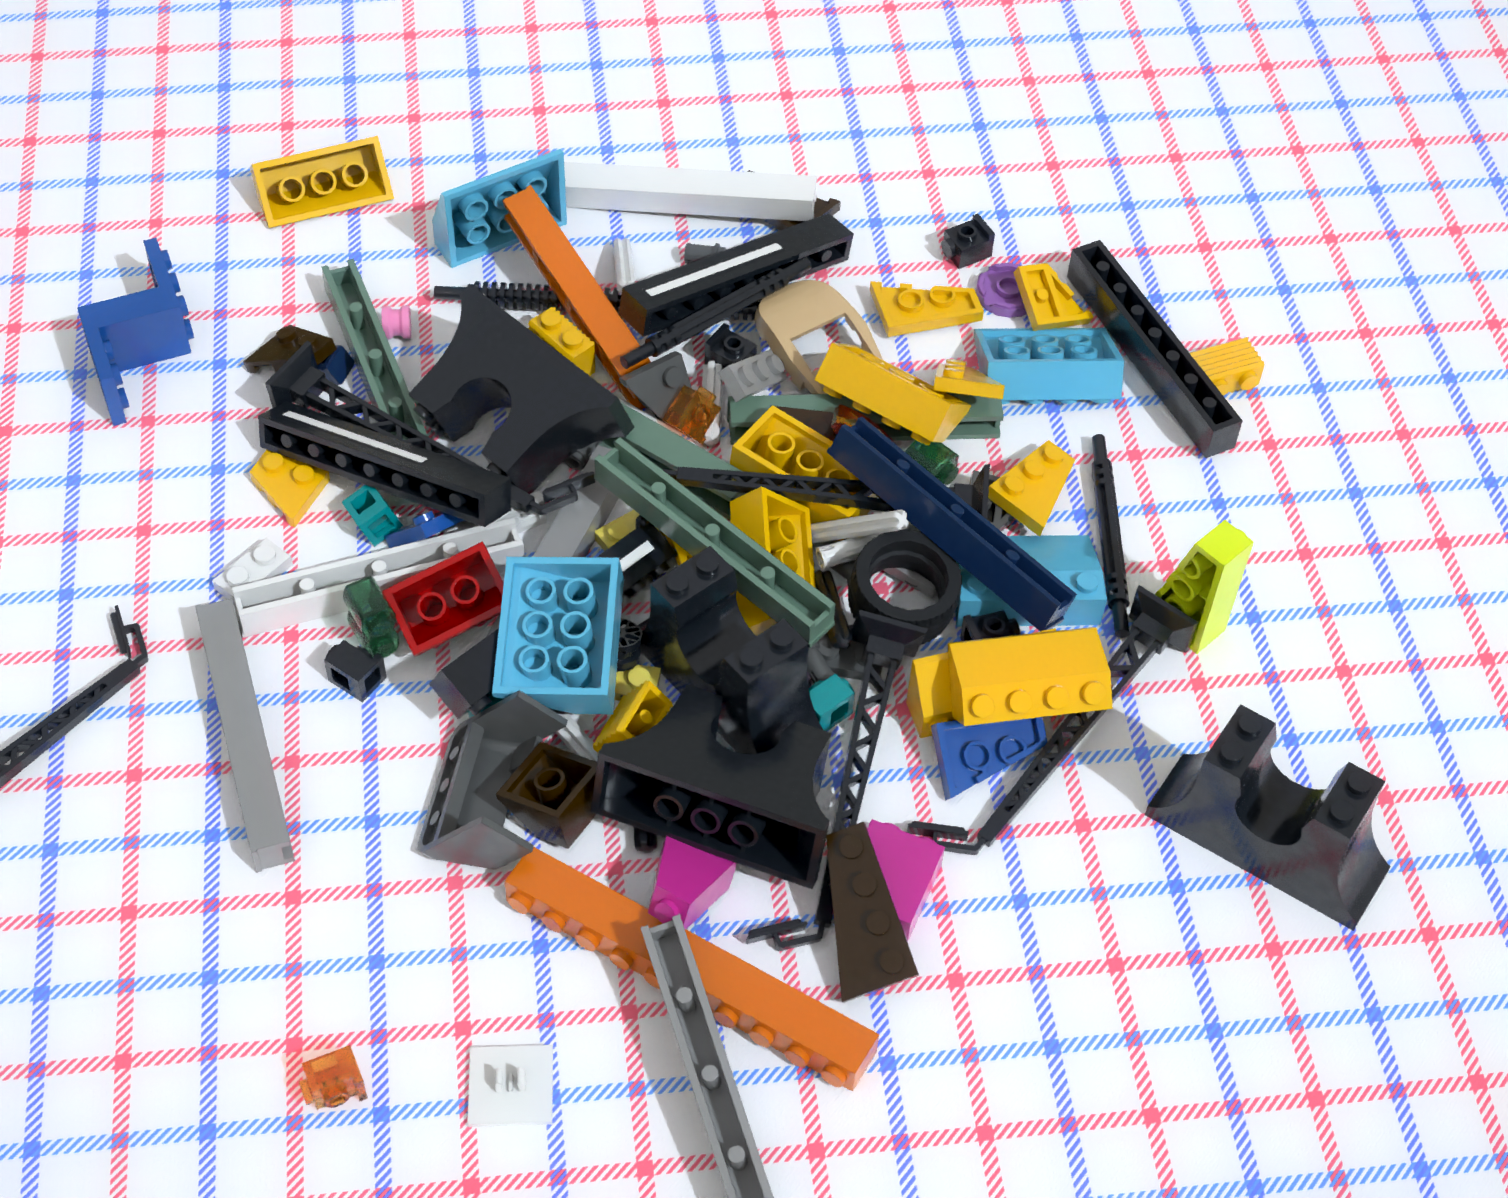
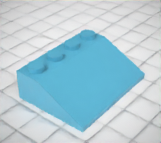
(472, 218)
(1051, 364)
(1066, 557)
(560, 632)

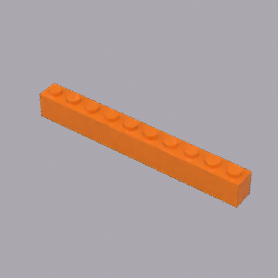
(736, 990)

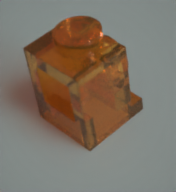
(692, 412)
(332, 1079)

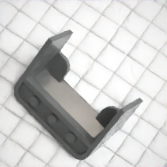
(481, 755)

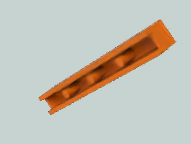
(573, 284)

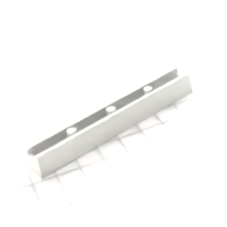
(690, 191)
(320, 589)

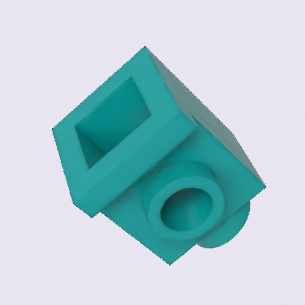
(372, 514)
(832, 700)

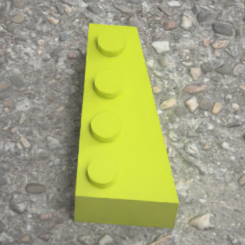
(1209, 581)

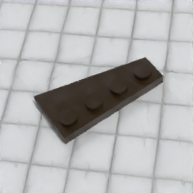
(867, 926)

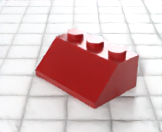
(447, 598)

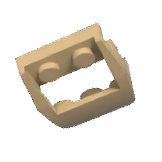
(798, 311)

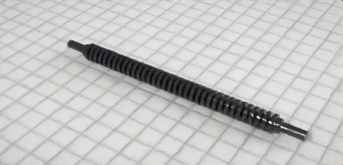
(539, 297)

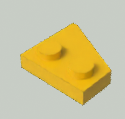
(1048, 299)
(288, 484)

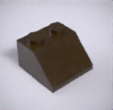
(552, 794)

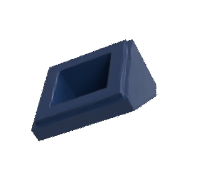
(337, 365)

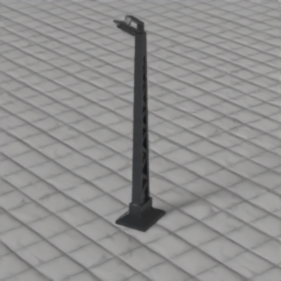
(302, 383)
(744, 482)
(1155, 627)
(885, 645)
(78, 708)

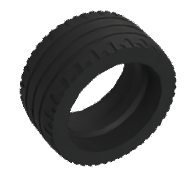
(913, 552)

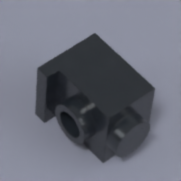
(968, 242)
(728, 347)
(988, 626)
(354, 669)

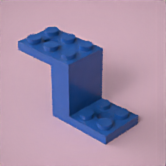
(136, 329)

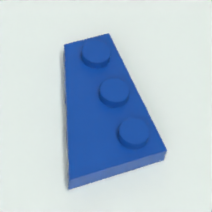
(422, 528)
(978, 751)

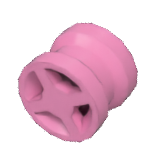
(396, 322)

